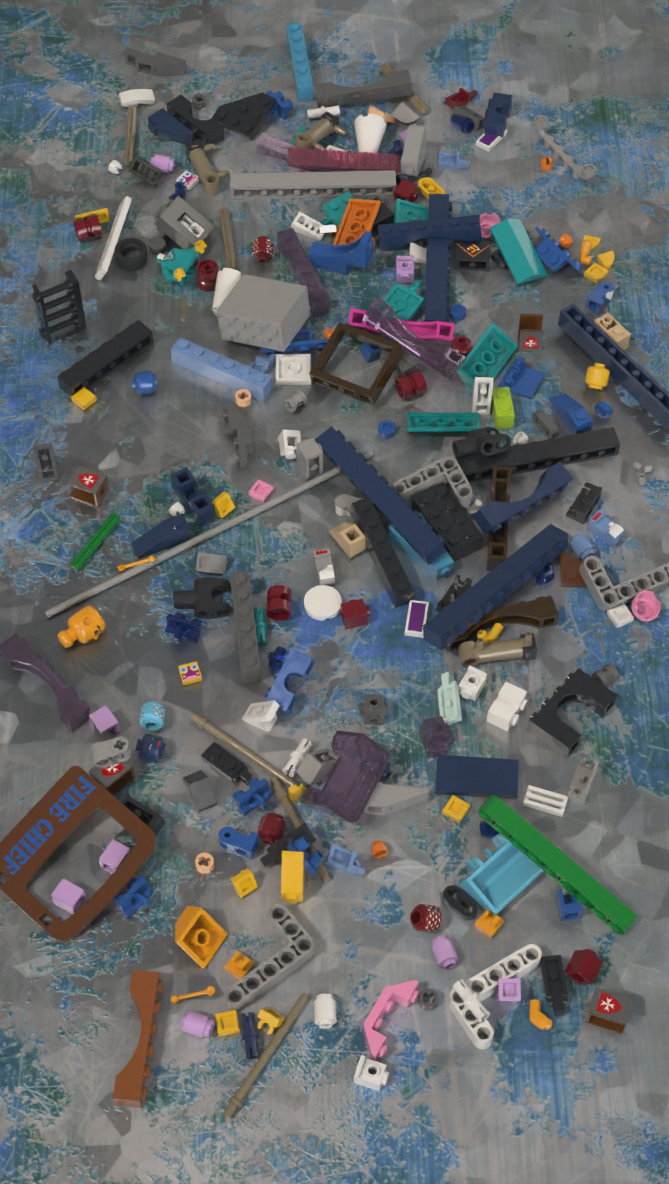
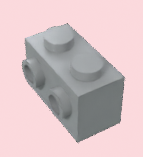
(309, 458)

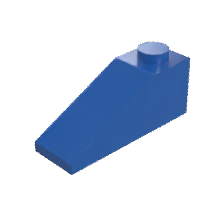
(572, 414)

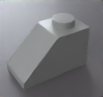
(317, 765)

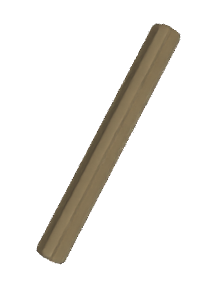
(414, 98)
(130, 135)
(227, 238)

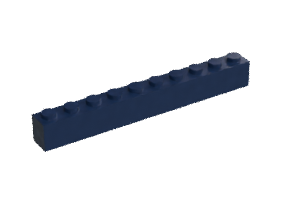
(437, 265)
(617, 361)
(384, 499)
(495, 587)

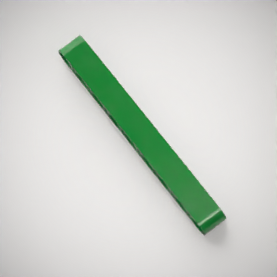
(557, 865)

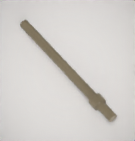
(283, 797)

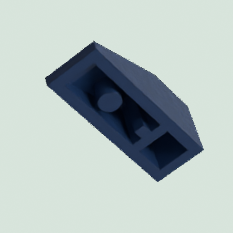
(169, 128)
(162, 536)

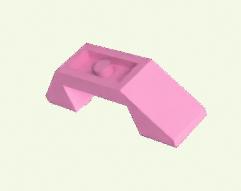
(400, 993)

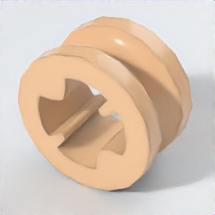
(243, 402)
(207, 858)

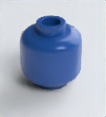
(144, 382)

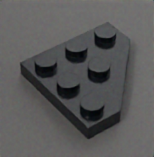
(246, 114)

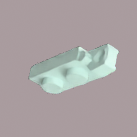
(449, 699)

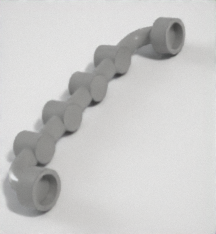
(585, 172)

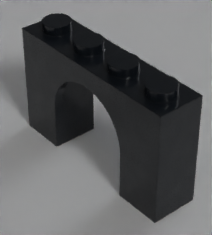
(579, 689)

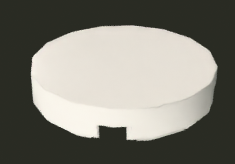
(322, 602)

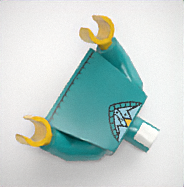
(180, 263)

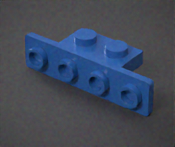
(552, 255)
(302, 342)

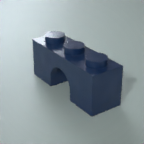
(497, 114)
(197, 504)

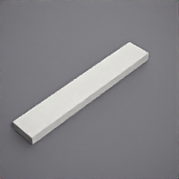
(113, 238)

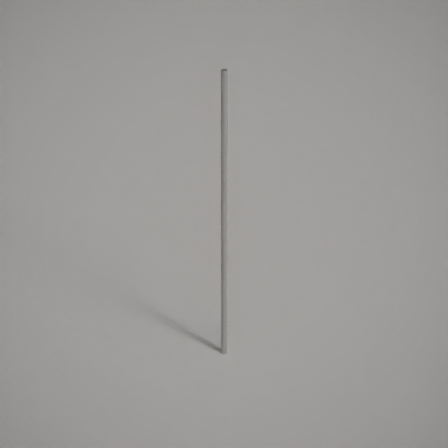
(196, 540)

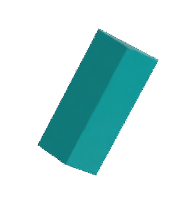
(518, 251)
(487, 356)
(442, 422)

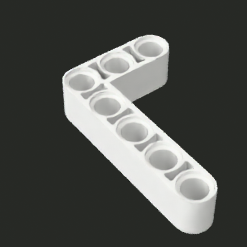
(489, 988)

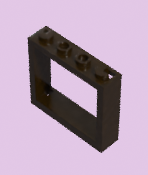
(345, 387)

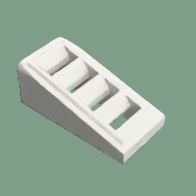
(306, 220)

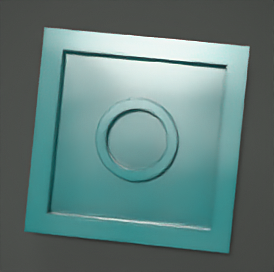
(408, 211)

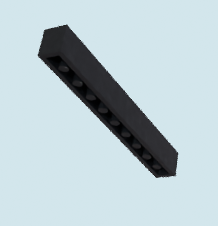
(542, 454)

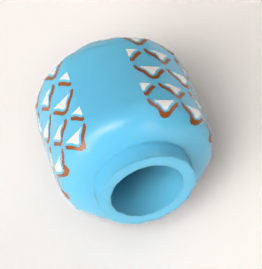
(152, 716)

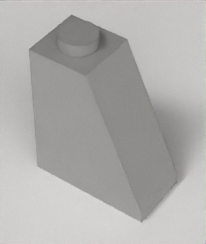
(414, 150)

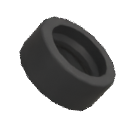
(131, 263)

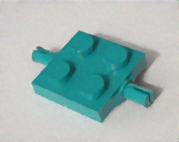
(335, 209)
(405, 300)

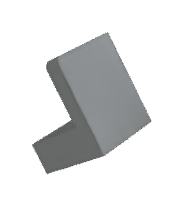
(211, 563)

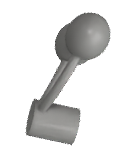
(646, 468)

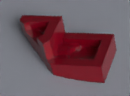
(460, 98)

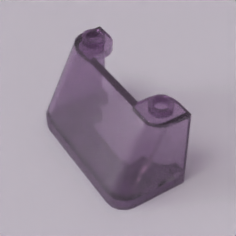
(352, 778)

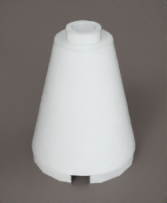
(369, 132)
(225, 283)

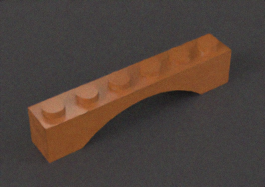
(130, 1082)

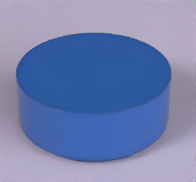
(457, 312)
(603, 409)
(387, 429)

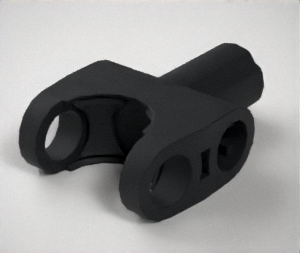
(481, 442)
(203, 598)

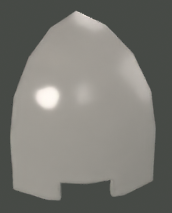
(405, 114)

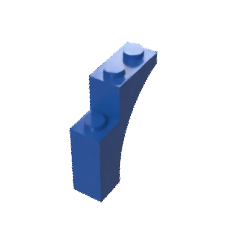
(342, 257)

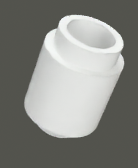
(325, 1011)

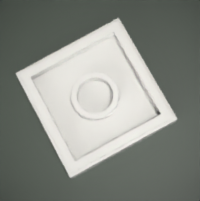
(293, 369)

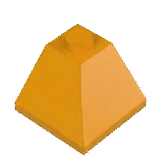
(198, 934)

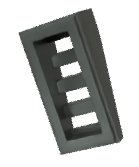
(134, 169)

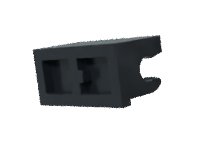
(585, 503)
(455, 591)

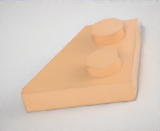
(387, 117)

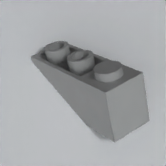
(395, 797)

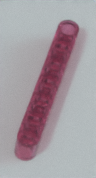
(342, 160)

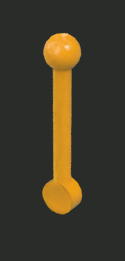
(150, 559)
(210, 991)

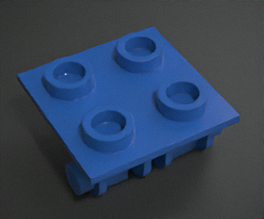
(521, 378)

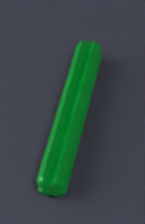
(95, 541)

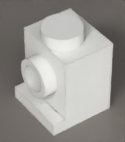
(287, 443)
(472, 683)
(364, 1078)

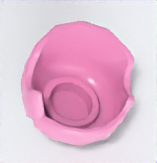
(486, 222)
(645, 606)

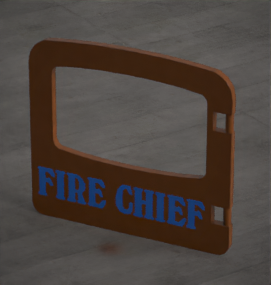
(47, 827)

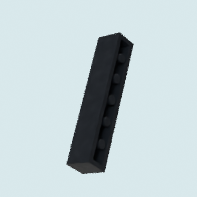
(106, 358)
(382, 552)

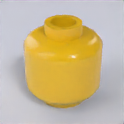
(597, 376)

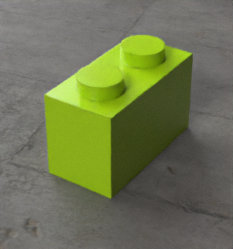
(502, 408)

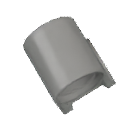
(109, 752)

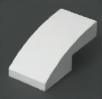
(136, 96)

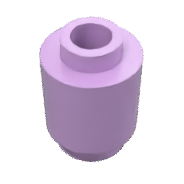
(163, 162)
(444, 952)
(197, 1024)

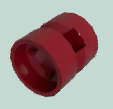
(87, 228)
(207, 274)
(410, 384)
(278, 603)

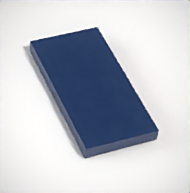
(477, 776)

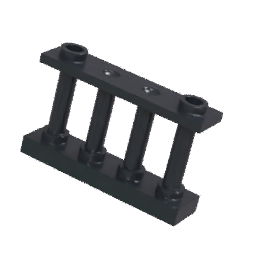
(75, 306)

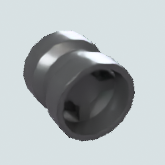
(606, 675)

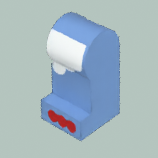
(605, 528)

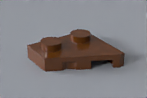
(570, 574)

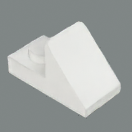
(262, 715)

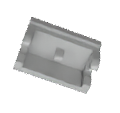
(582, 781)

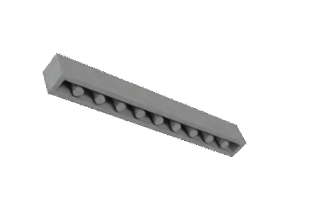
(311, 184)

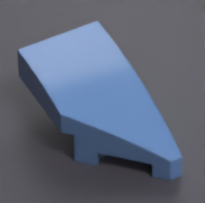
(451, 161)
(263, 364)
(344, 860)

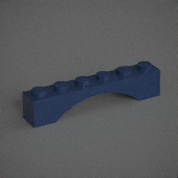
(461, 228)
(497, 513)

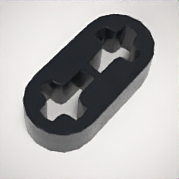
(462, 900)

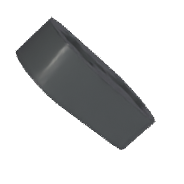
(545, 424)

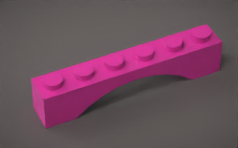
(432, 332)

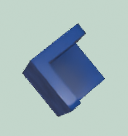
(568, 906)

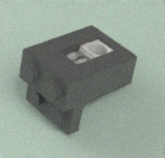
(182, 230)

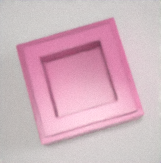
(261, 491)

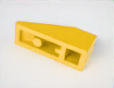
(292, 877)

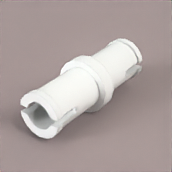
(316, 113)
(297, 757)
(471, 1000)

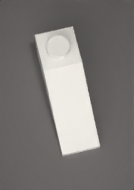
(482, 395)

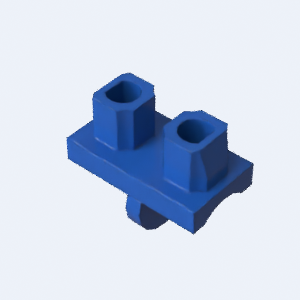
(280, 108)
(254, 797)
(312, 861)
(136, 896)

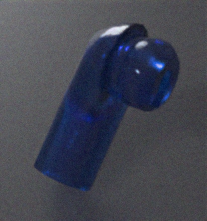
(397, 149)
(180, 190)
(547, 575)

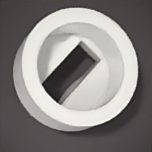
(114, 167)
(521, 438)
(177, 509)

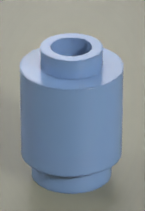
(581, 546)

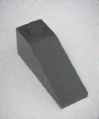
(46, 461)

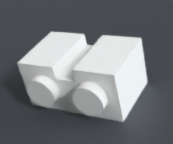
(507, 706)

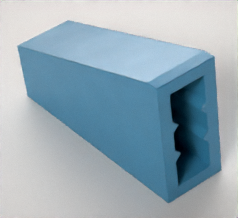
(439, 568)

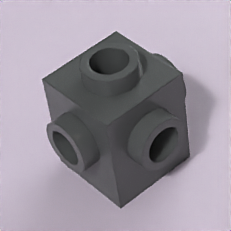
(373, 709)

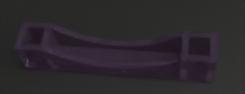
(294, 253)
(384, 319)
(19, 656)

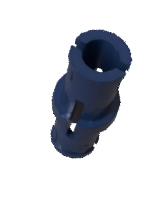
(250, 1035)

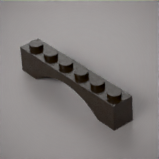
(499, 540)
(533, 613)

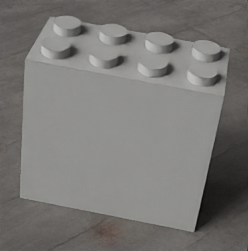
(263, 312)

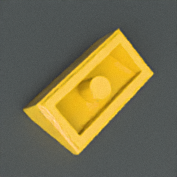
(102, 214)

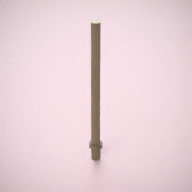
(204, 723)
(235, 1102)

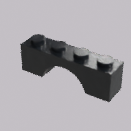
(206, 130)

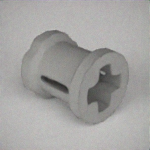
(295, 401)

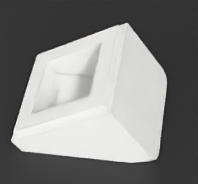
(418, 252)

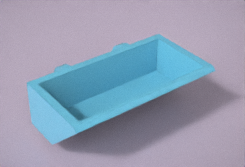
(499, 876)

